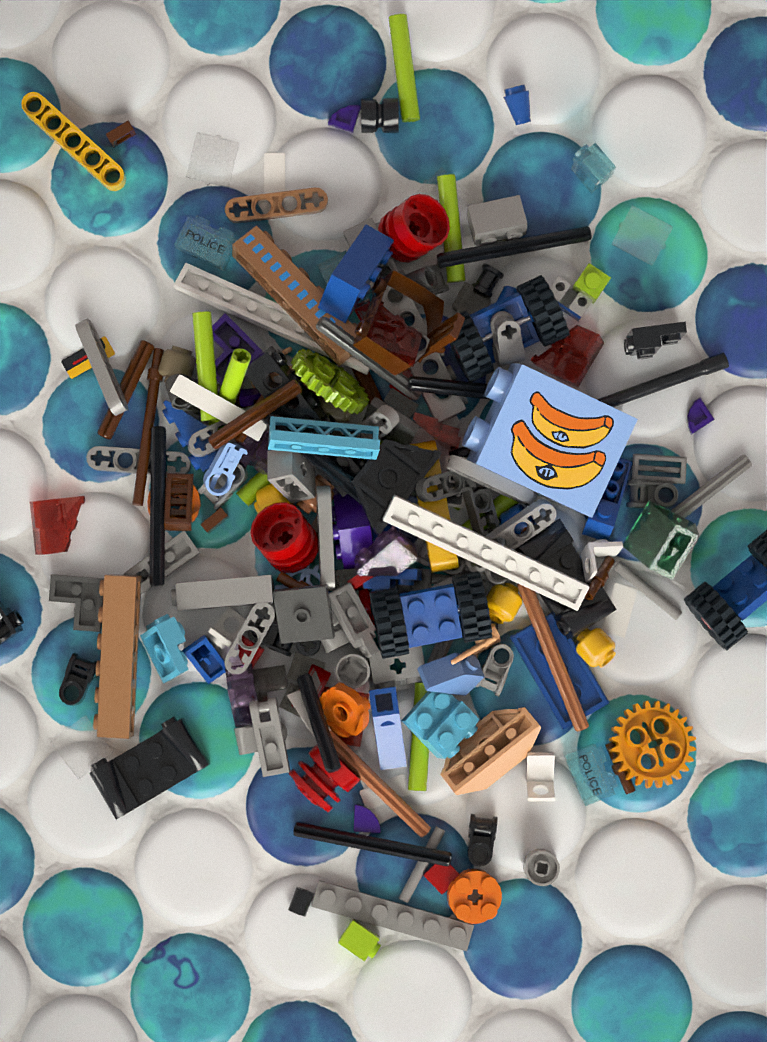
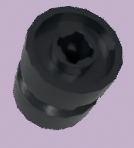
(379, 115)

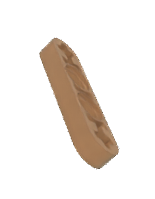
(276, 200)

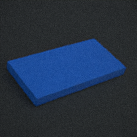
(585, 684)

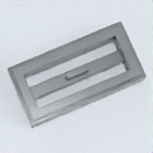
(636, 467)

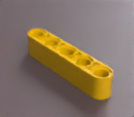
(67, 130)
(438, 557)

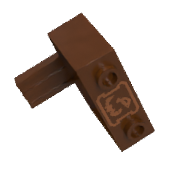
(438, 333)

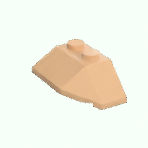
(492, 751)

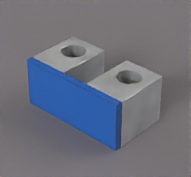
(574, 310)

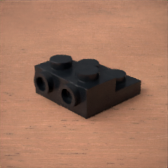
(647, 340)

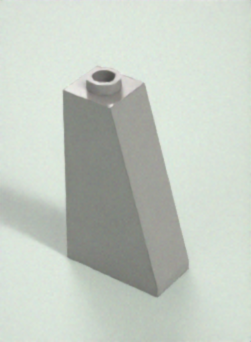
(223, 593)

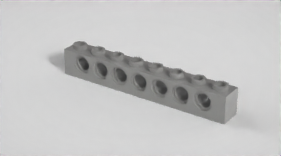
(440, 408)

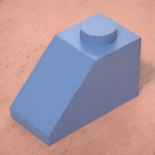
(451, 678)

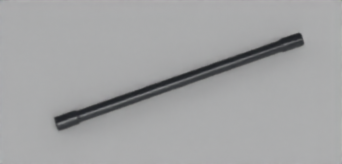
(704, 367)

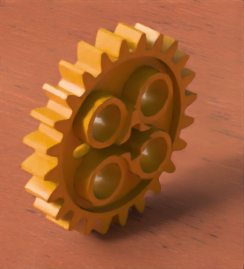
(674, 734)

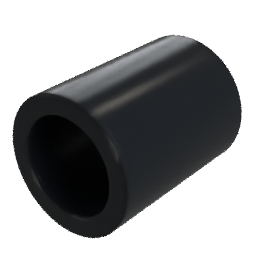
(301, 901)

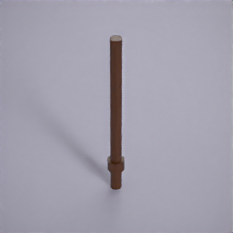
(143, 461)

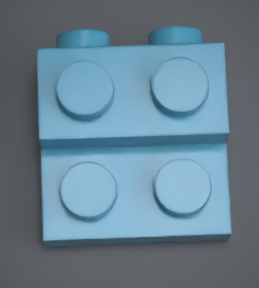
(162, 645)
(441, 723)

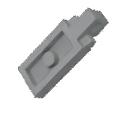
(354, 619)

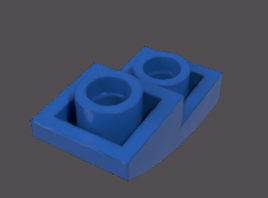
(385, 582)

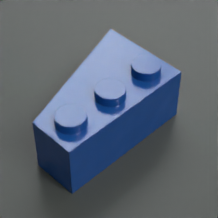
(355, 272)

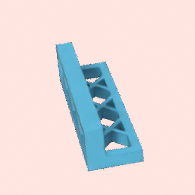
(323, 442)

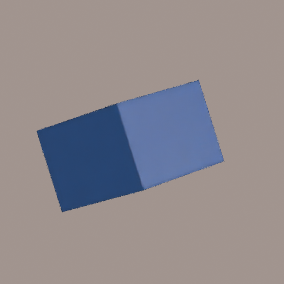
(205, 659)

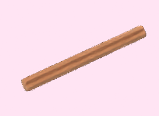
(553, 658)
(379, 787)

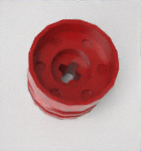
(415, 227)
(284, 537)
(319, 783)

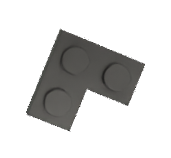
(85, 595)

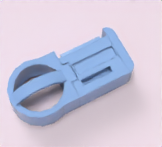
(224, 462)

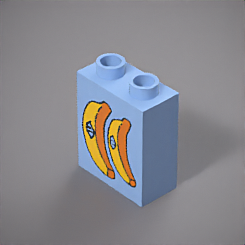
(548, 437)

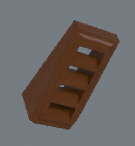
(173, 524)

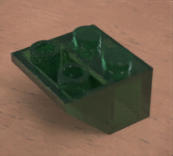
(661, 539)

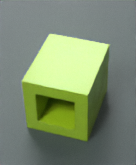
(591, 282)
(360, 940)

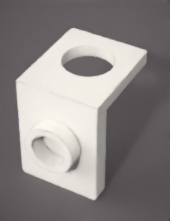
(597, 549)
(220, 635)
(540, 775)

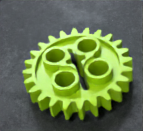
(329, 381)

